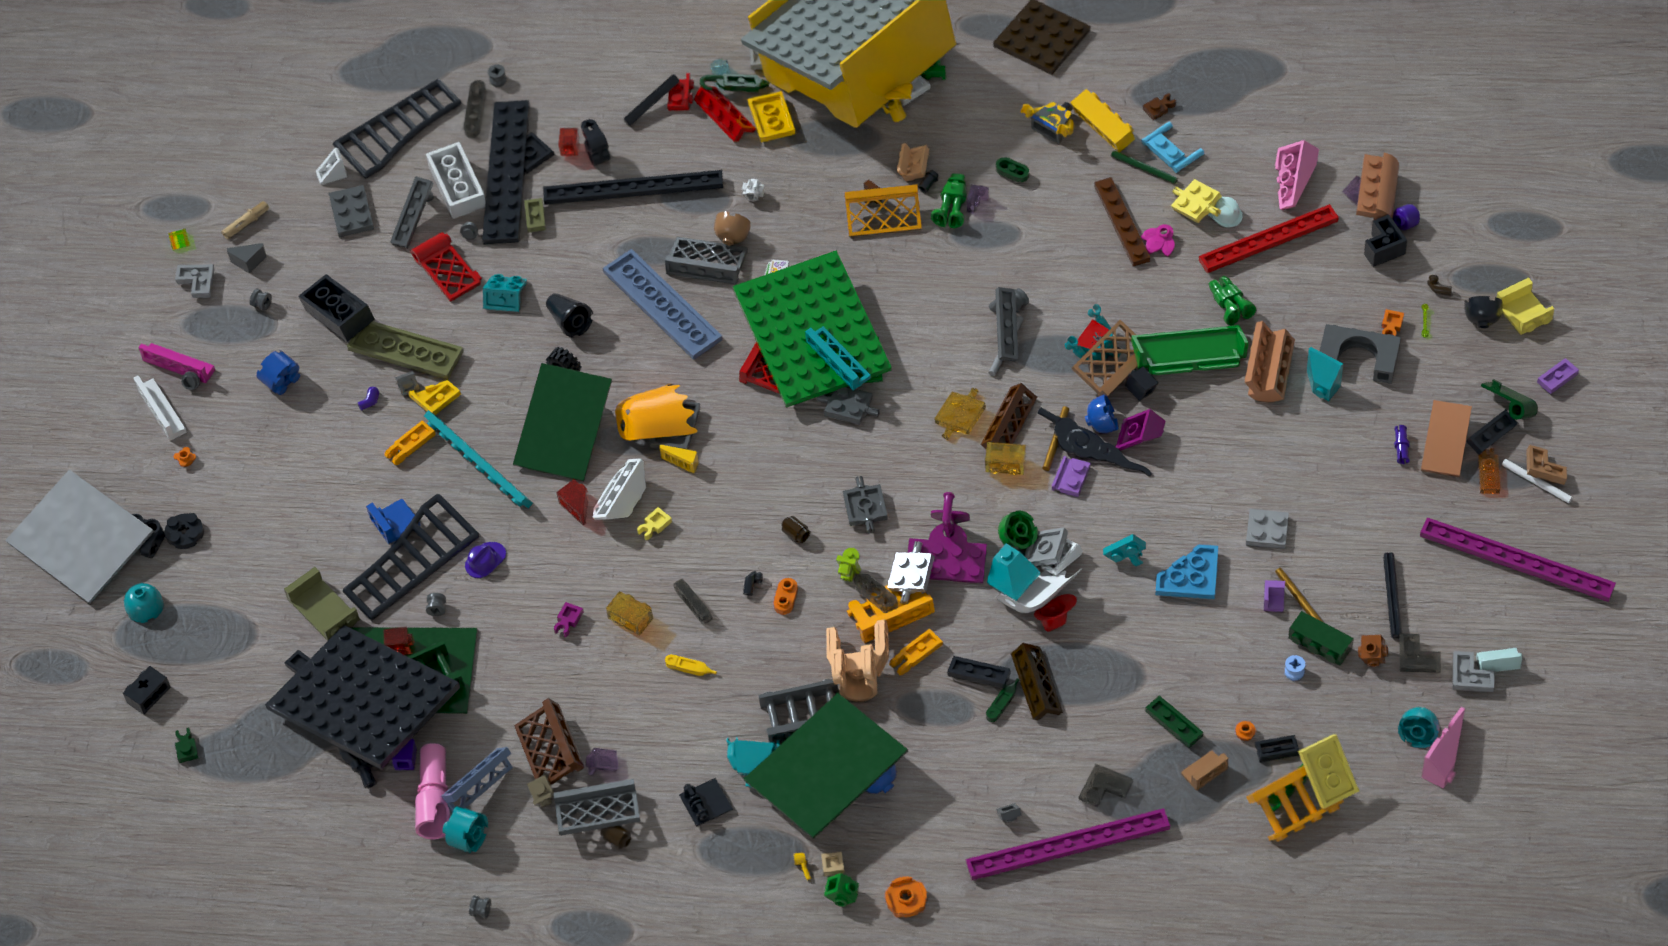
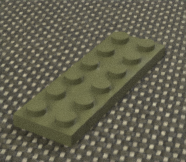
(406, 349)

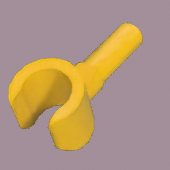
(799, 859)

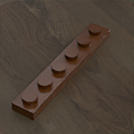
(1122, 222)

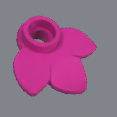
(1158, 241)

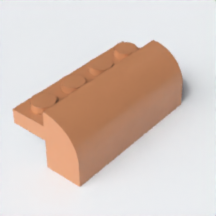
(1378, 186)
(1269, 363)

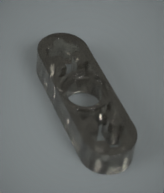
(861, 587)
(692, 601)

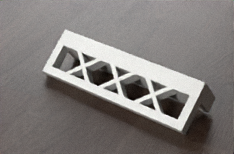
(160, 408)

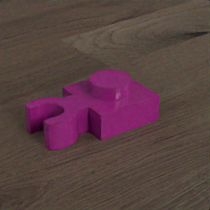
(567, 617)

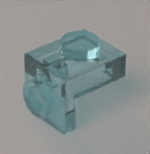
(719, 67)

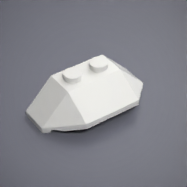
(622, 492)

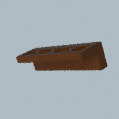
(1007, 414)

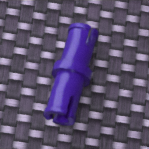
(1401, 444)

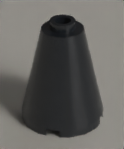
(570, 315)

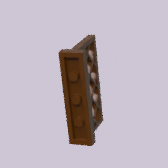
(560, 733)

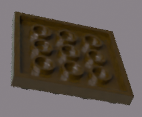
(1041, 36)

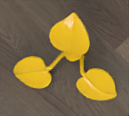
(895, 107)

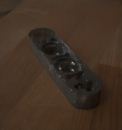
(475, 109)

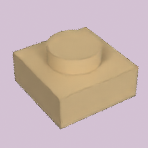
(832, 863)

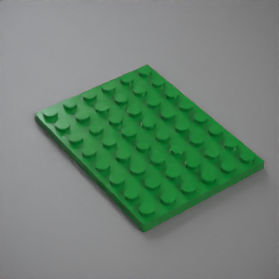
(801, 298)

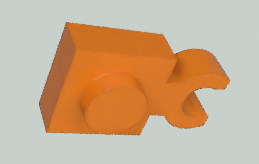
(1392, 322)

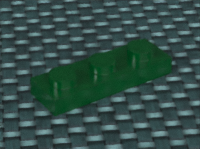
(1174, 721)

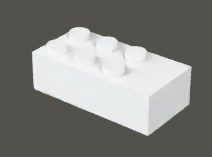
(456, 180)

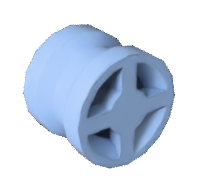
(1297, 672)

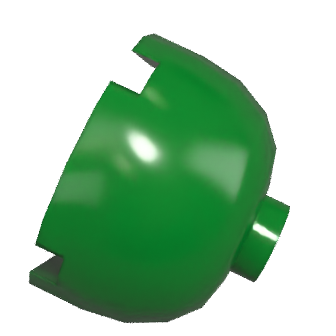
(1017, 530)

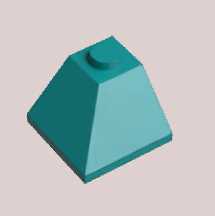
(1323, 374)
(1011, 572)

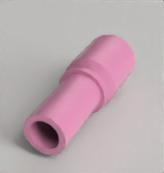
(430, 807)

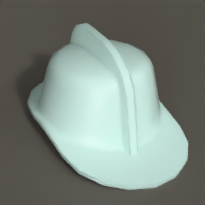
(1230, 212)

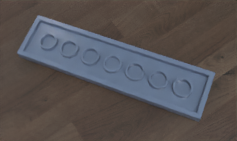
(662, 304)

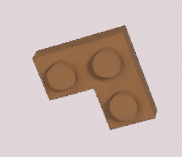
(1540, 467)

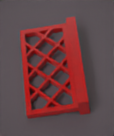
(751, 366)

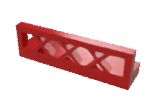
(723, 113)

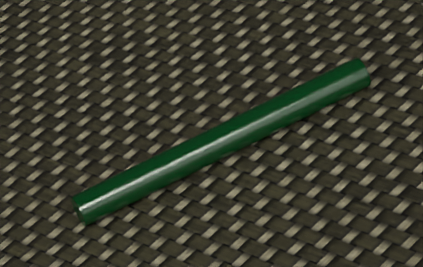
(1145, 167)

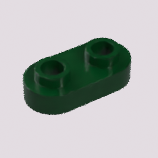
(1014, 170)

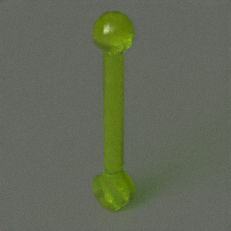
(1425, 333)

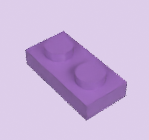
(1558, 376)

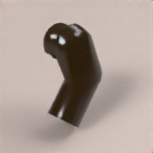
(1436, 287)

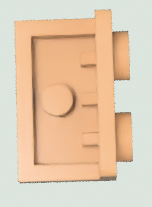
(912, 162)

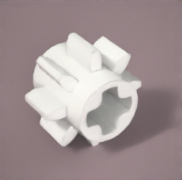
(753, 190)

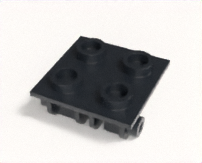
(705, 801)

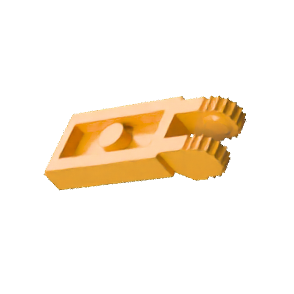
(410, 442)
(916, 651)

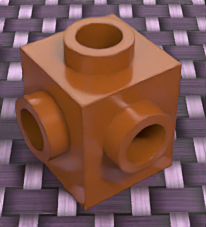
(1373, 650)

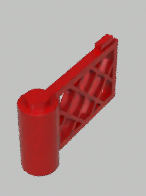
(433, 251)

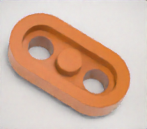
(785, 594)

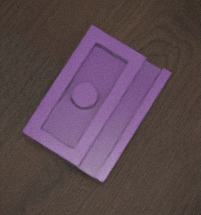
(1071, 476)

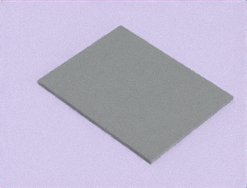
(79, 536)

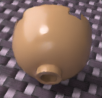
(731, 228)

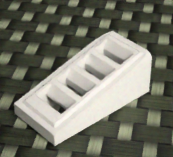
(1070, 552)

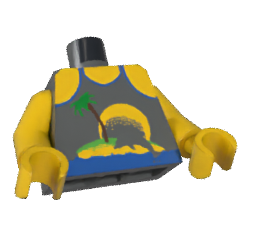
(1051, 120)

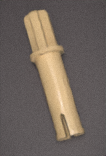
(246, 219)

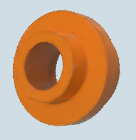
(1245, 735)

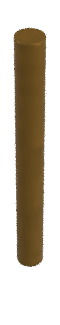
(1054, 443)
(1296, 593)

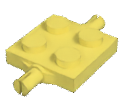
(1196, 201)

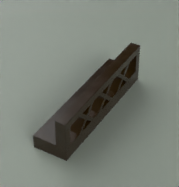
(1033, 681)

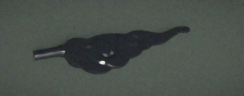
(1086, 443)

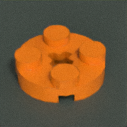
(909, 907)

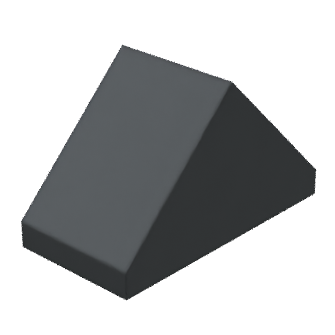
(247, 256)

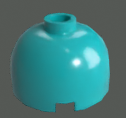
(143, 602)
(1419, 727)

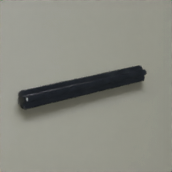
(1392, 595)

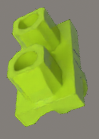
(848, 564)

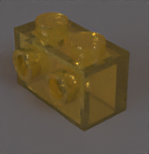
(1005, 458)
(629, 613)

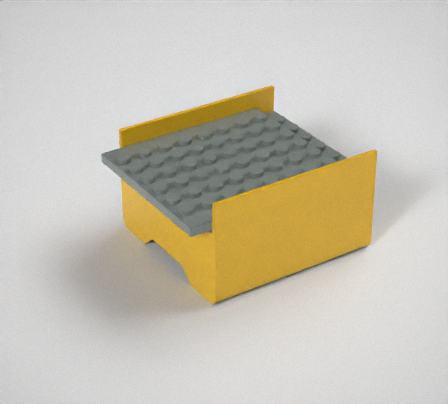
(848, 49)

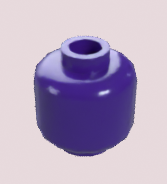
(1406, 217)

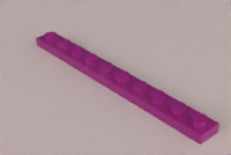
(1518, 559)
(1067, 844)

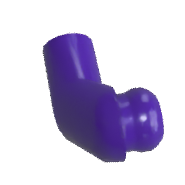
(371, 398)

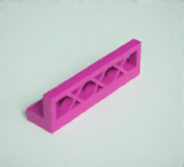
(175, 361)

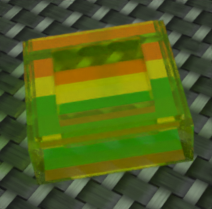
(179, 239)

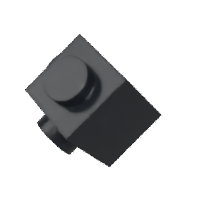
(1141, 383)

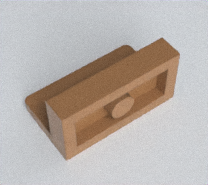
(1205, 769)

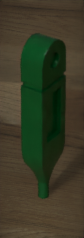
(1001, 702)

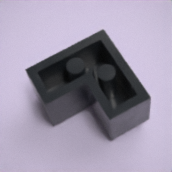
(1386, 242)

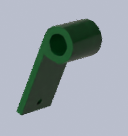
(1520, 405)

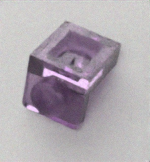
(1352, 189)
(976, 193)
(601, 760)

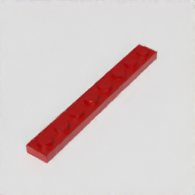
(1268, 238)

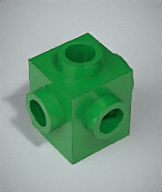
(841, 889)

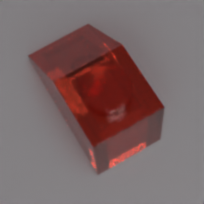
(574, 500)

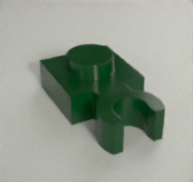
(186, 747)

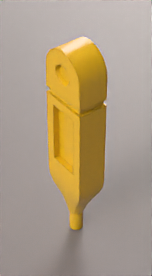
(687, 665)

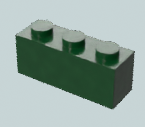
(1320, 638)

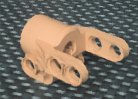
(859, 670)

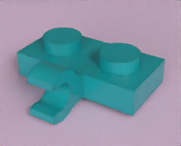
(1127, 547)

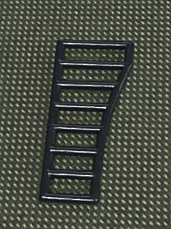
(402, 140)
(402, 541)

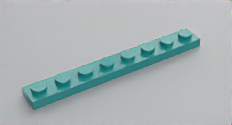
(482, 465)

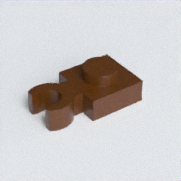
(1157, 107)

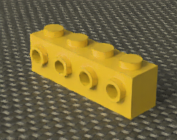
(1102, 120)

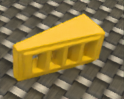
(680, 457)

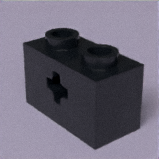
(146, 690)

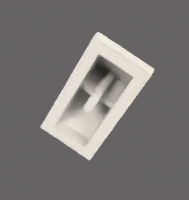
(332, 168)

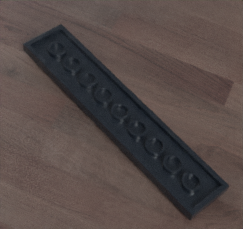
(506, 172)

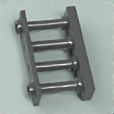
(789, 696)

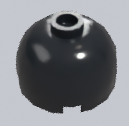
(1483, 311)

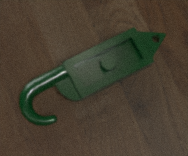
(735, 82)

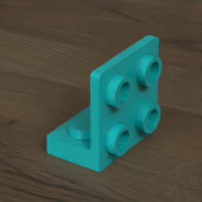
(503, 293)

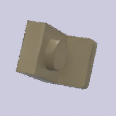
(541, 791)

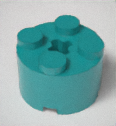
(465, 829)

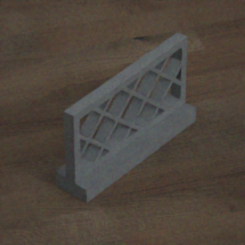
(705, 268)
(595, 798)

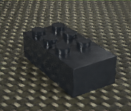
(336, 307)

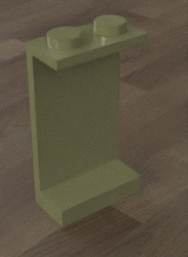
(320, 604)

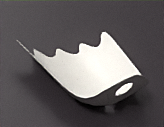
(1038, 593)

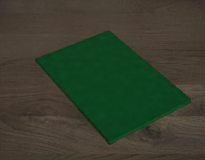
(562, 422)

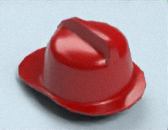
(1055, 612)

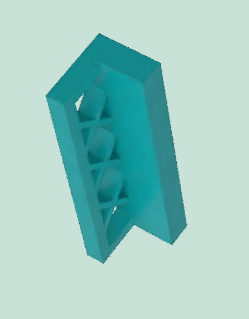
(836, 361)

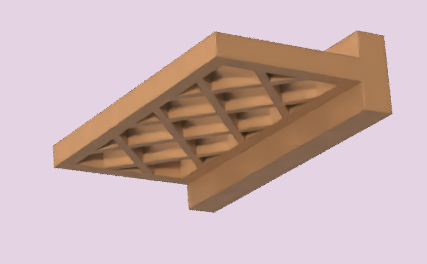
(1120, 373)

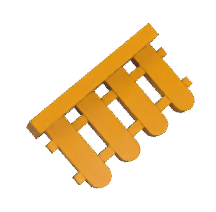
(917, 608)

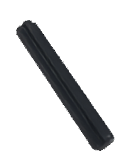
(651, 99)

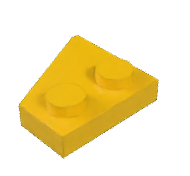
(436, 396)

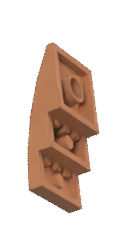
(1446, 438)

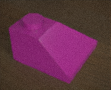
(1140, 429)

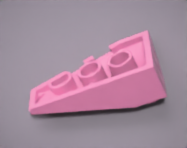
(1295, 167)
(1441, 757)

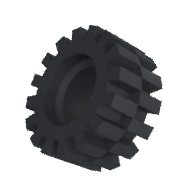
(564, 359)

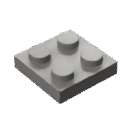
(1267, 528)
(1047, 547)

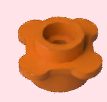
(185, 461)

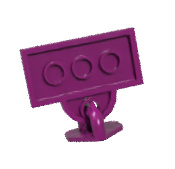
(953, 555)

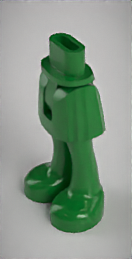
(952, 193)

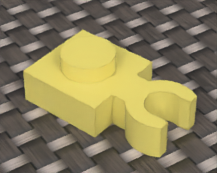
(656, 521)

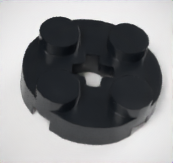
(180, 522)

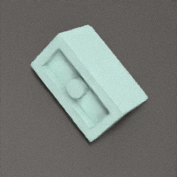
(1499, 660)

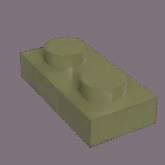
(535, 215)

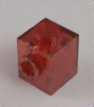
(569, 142)
(398, 639)

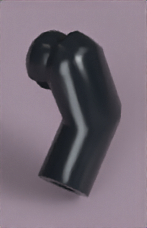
(750, 580)

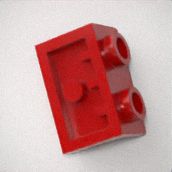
(680, 95)

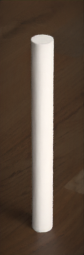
(1537, 481)

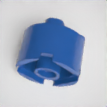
(278, 372)

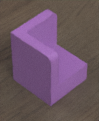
(1274, 595)

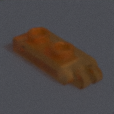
(1489, 472)

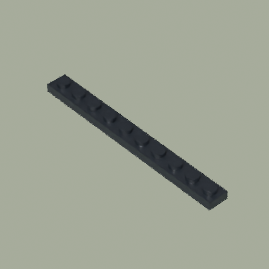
(633, 187)

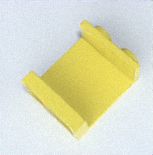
(1523, 307)

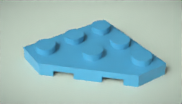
(1191, 575)

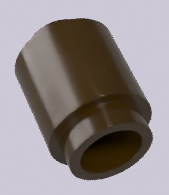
(795, 529)
(616, 836)

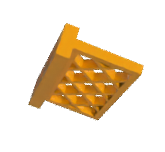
(882, 194)

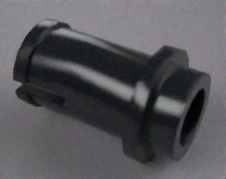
(930, 177)

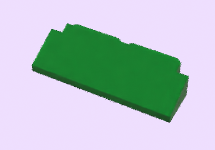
(1190, 350)

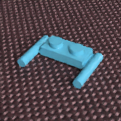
(1167, 150)

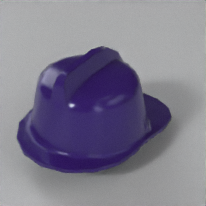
(484, 559)

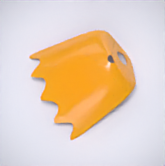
(654, 414)

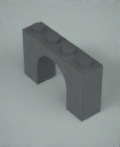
(1382, 346)

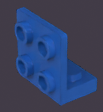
(391, 520)

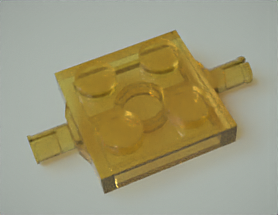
(960, 413)

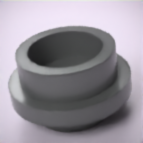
(469, 230)
(190, 380)

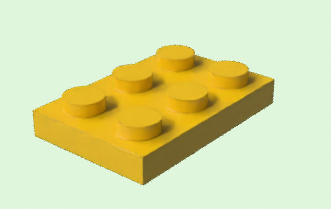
(771, 116)

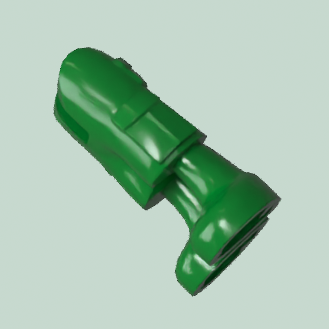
(1227, 296)

